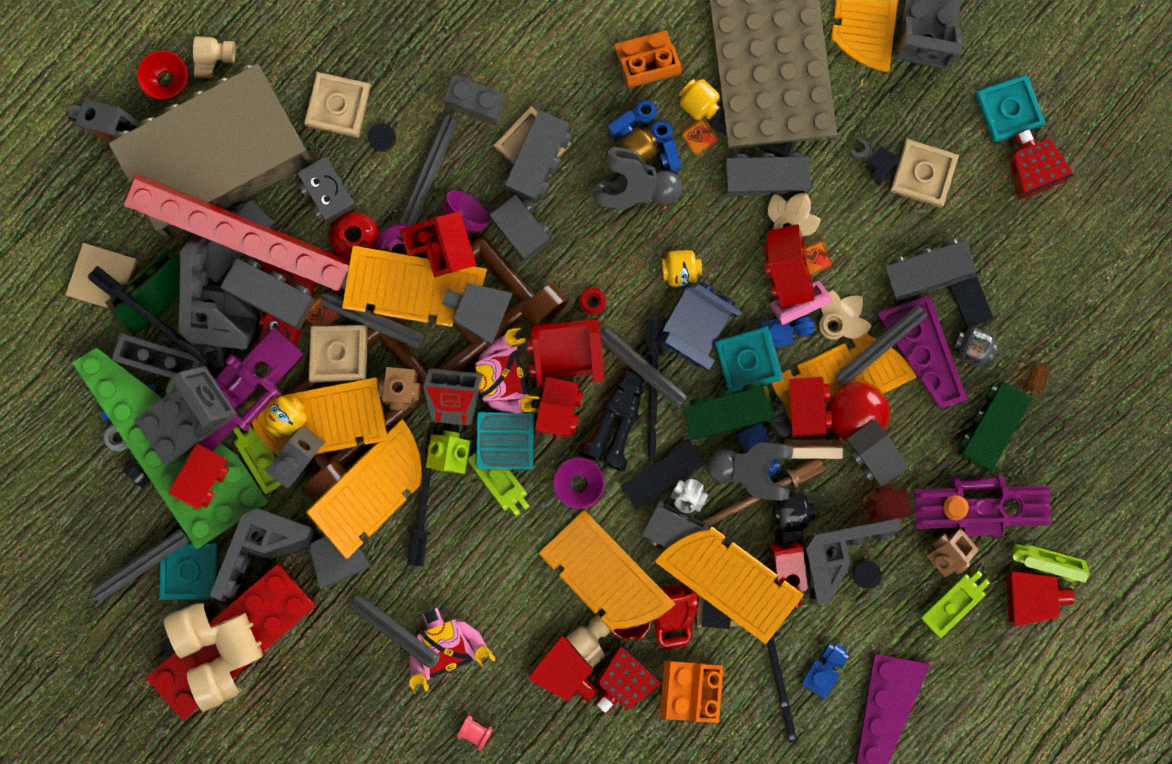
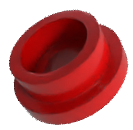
(595, 293)

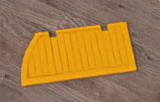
(866, 31)
(403, 286)
(884, 373)
(335, 415)
(369, 491)
(605, 575)
(731, 581)

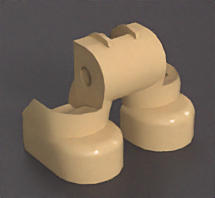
(237, 647)

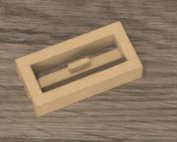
(816, 448)

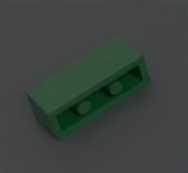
(152, 288)
(729, 411)
(994, 426)

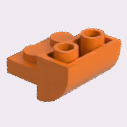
(647, 59)
(691, 691)

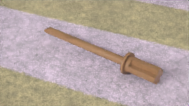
(795, 476)

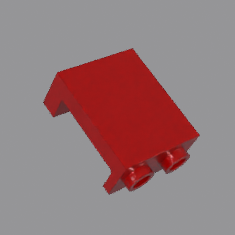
(566, 350)

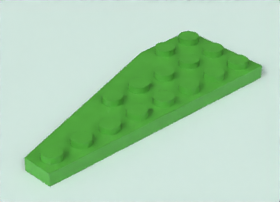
(127, 398)

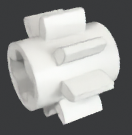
(689, 496)

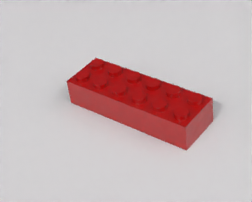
(270, 604)

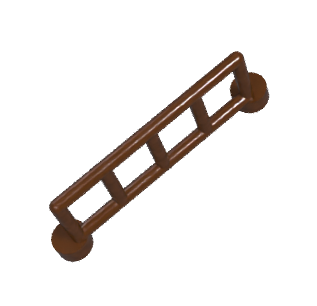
(536, 308)

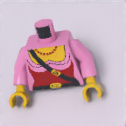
(503, 377)
(453, 641)

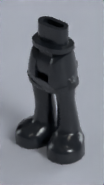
(621, 405)

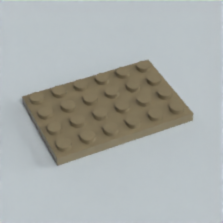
(772, 71)

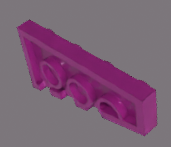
(928, 353)
(888, 703)

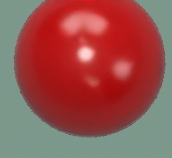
(855, 407)

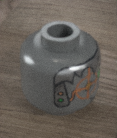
(975, 346)

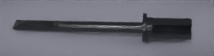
(117, 291)
(653, 350)
(419, 537)
(781, 689)

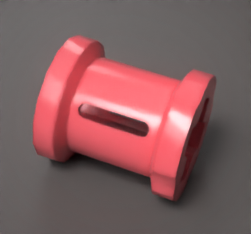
(474, 733)

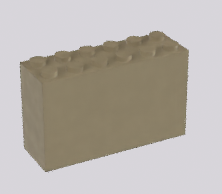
(216, 144)

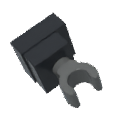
(879, 163)

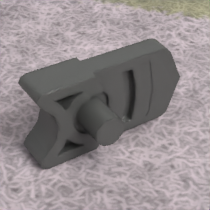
(215, 357)
(781, 426)

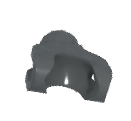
(638, 182)
(751, 469)

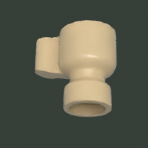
(207, 52)
(586, 639)

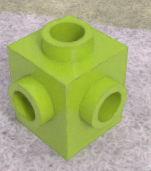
(448, 453)

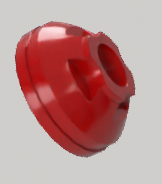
(154, 66)
(368, 230)

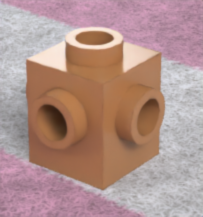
(395, 379)
(952, 552)

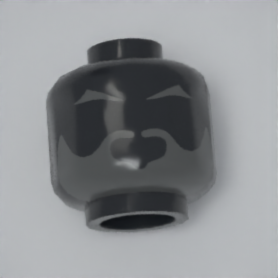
(794, 512)

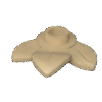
(793, 212)
(845, 315)

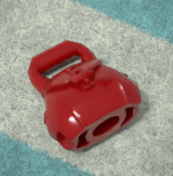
(677, 617)

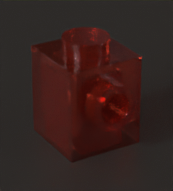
(888, 504)

